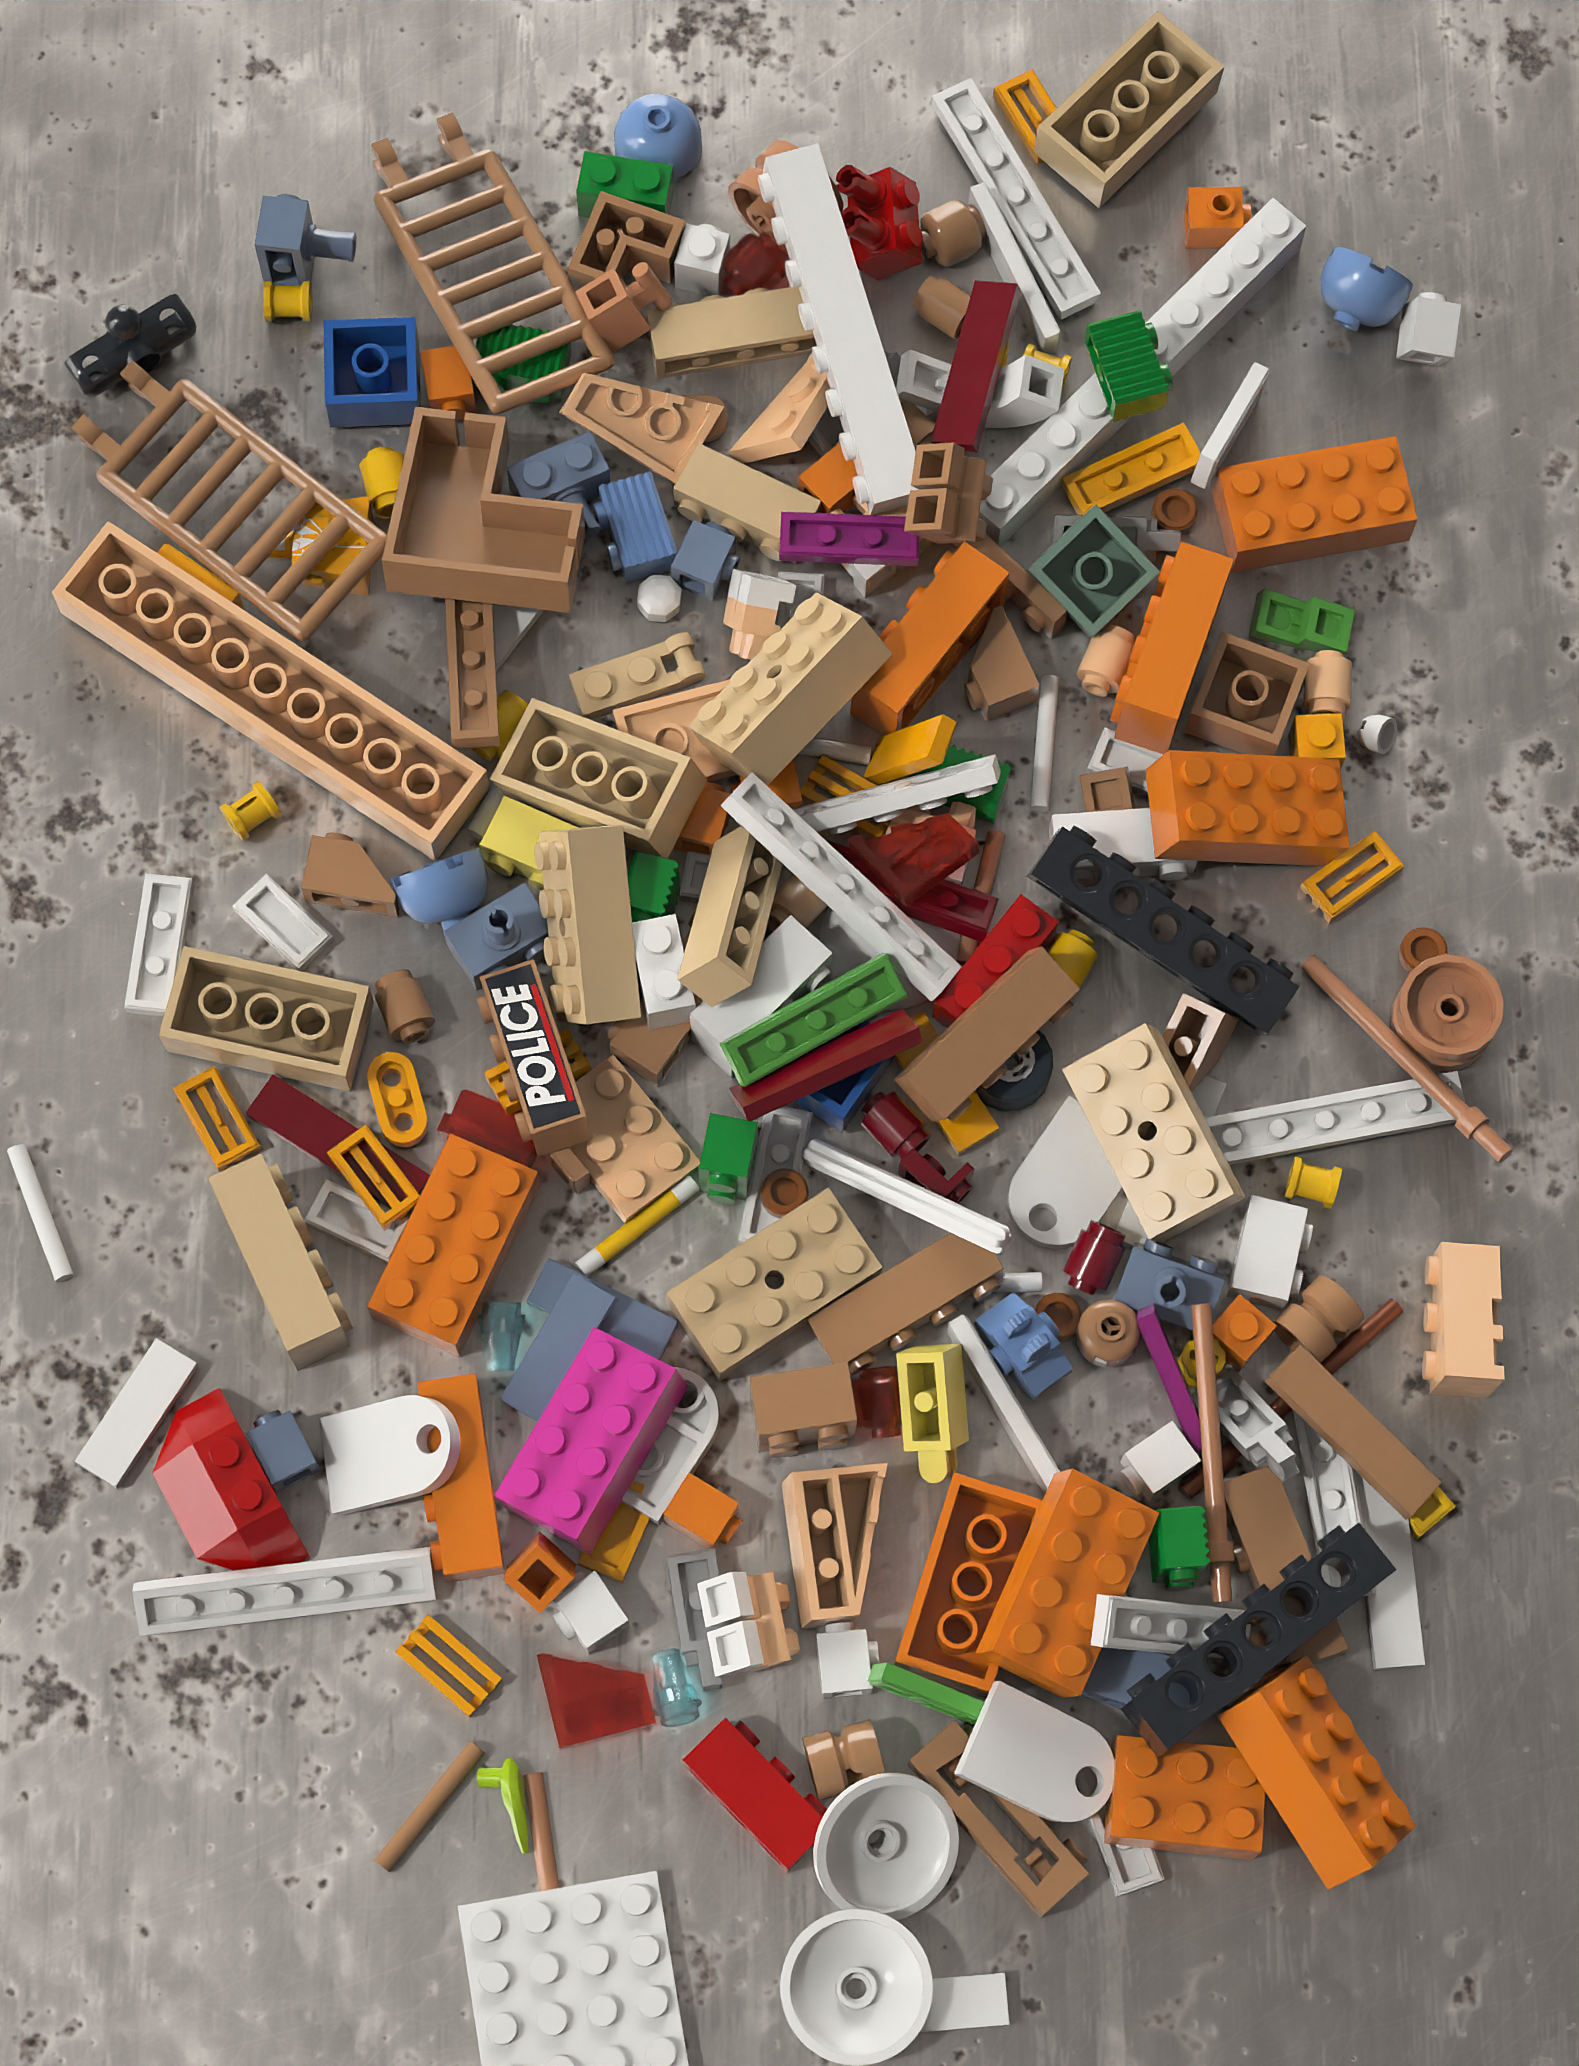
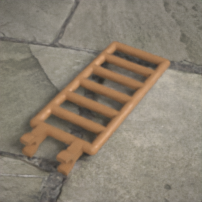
(442, 301)
(205, 550)

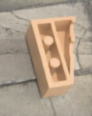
(1463, 1320)
(830, 1538)

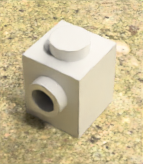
(701, 259)
(1428, 330)
(1158, 1462)
(589, 1612)
(845, 1660)

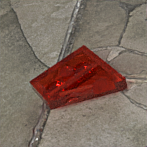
(916, 855)
(593, 1700)

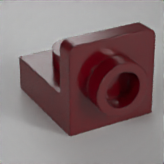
(930, 1175)

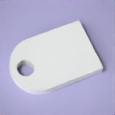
(1065, 1175)
(677, 1451)
(383, 1454)
(1033, 1756)

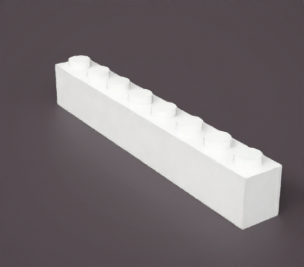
(842, 326)

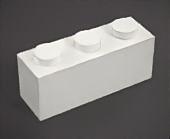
(1127, 834)

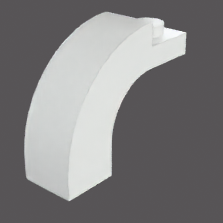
(1023, 393)

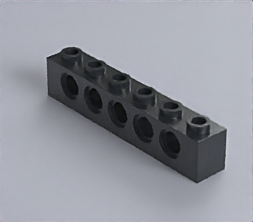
(1272, 985)
(1360, 1568)

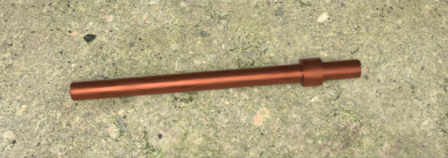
(1340, 1356)

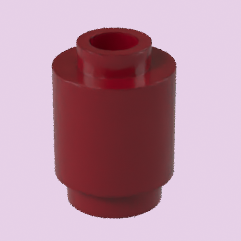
(894, 1124)
(1094, 1257)

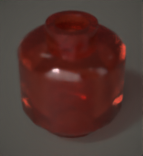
(754, 264)
(878, 1401)

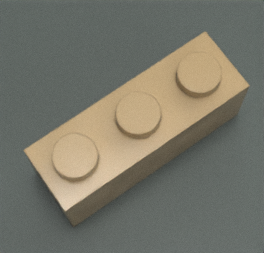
(738, 499)

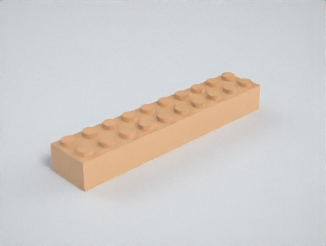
(272, 690)

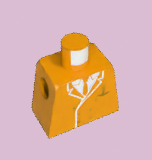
(339, 556)

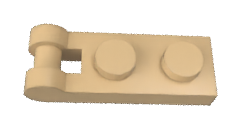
(636, 677)

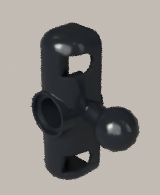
(130, 338)

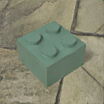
(1093, 570)

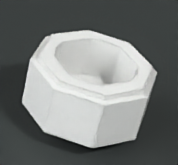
(659, 598)

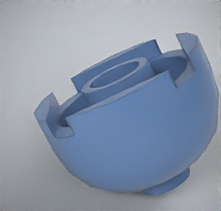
(661, 132)
(1362, 290)
(443, 889)

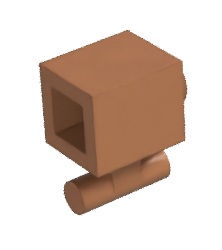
(616, 308)

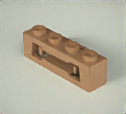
(1055, 1881)

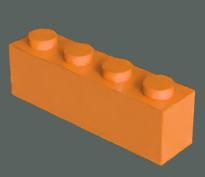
(466, 1502)

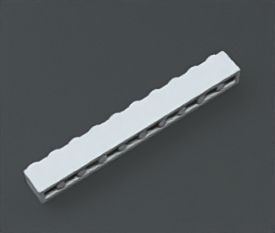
(1182, 330)

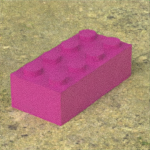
(591, 1440)

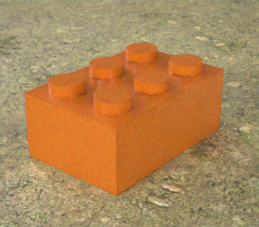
(1185, 1800)

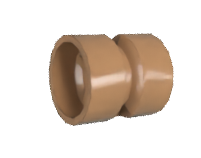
(1324, 1314)
(843, 1758)

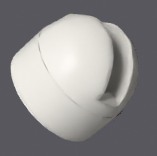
(1378, 733)

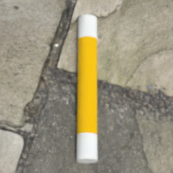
(637, 1226)

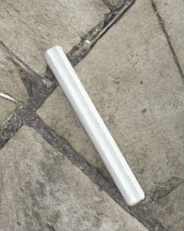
(907, 1196)

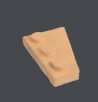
(787, 419)
(642, 422)

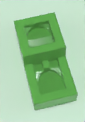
(1301, 624)

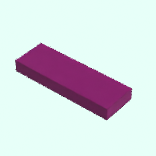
(847, 539)
(1170, 1374)

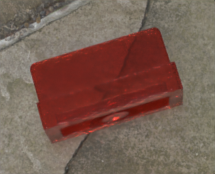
(488, 1126)

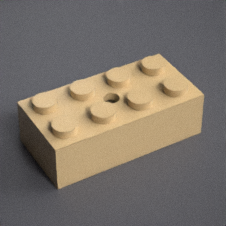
(1128, 109)
(790, 689)
(599, 777)
(588, 924)
(224, 999)
(1179, 1172)
(276, 1254)
(735, 1313)

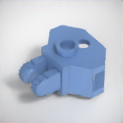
(1023, 1345)

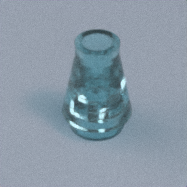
(501, 1334)
(673, 1690)

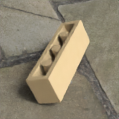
(728, 332)
(730, 918)

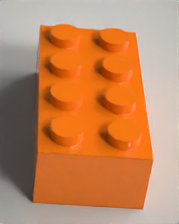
(1314, 504)
(931, 639)
(1170, 647)
(1247, 808)
(454, 1245)
(1076, 1548)
(962, 1582)
(1317, 1772)

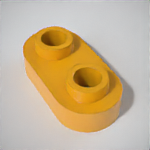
(397, 1101)

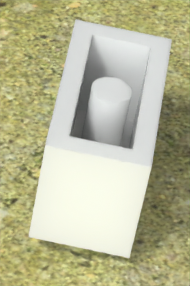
(658, 964)
(1269, 1252)

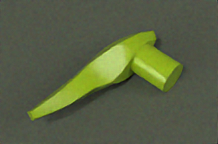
(511, 1785)

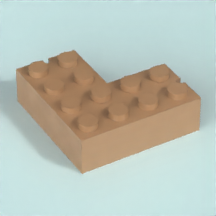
(463, 538)

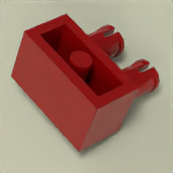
(881, 220)

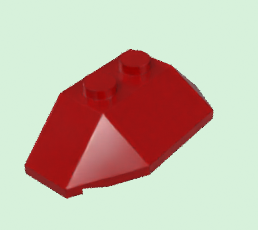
(223, 1491)

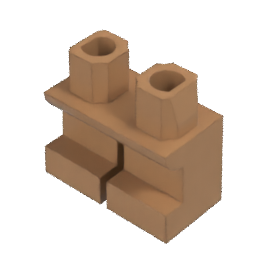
(948, 495)

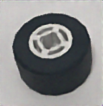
(1021, 1083)

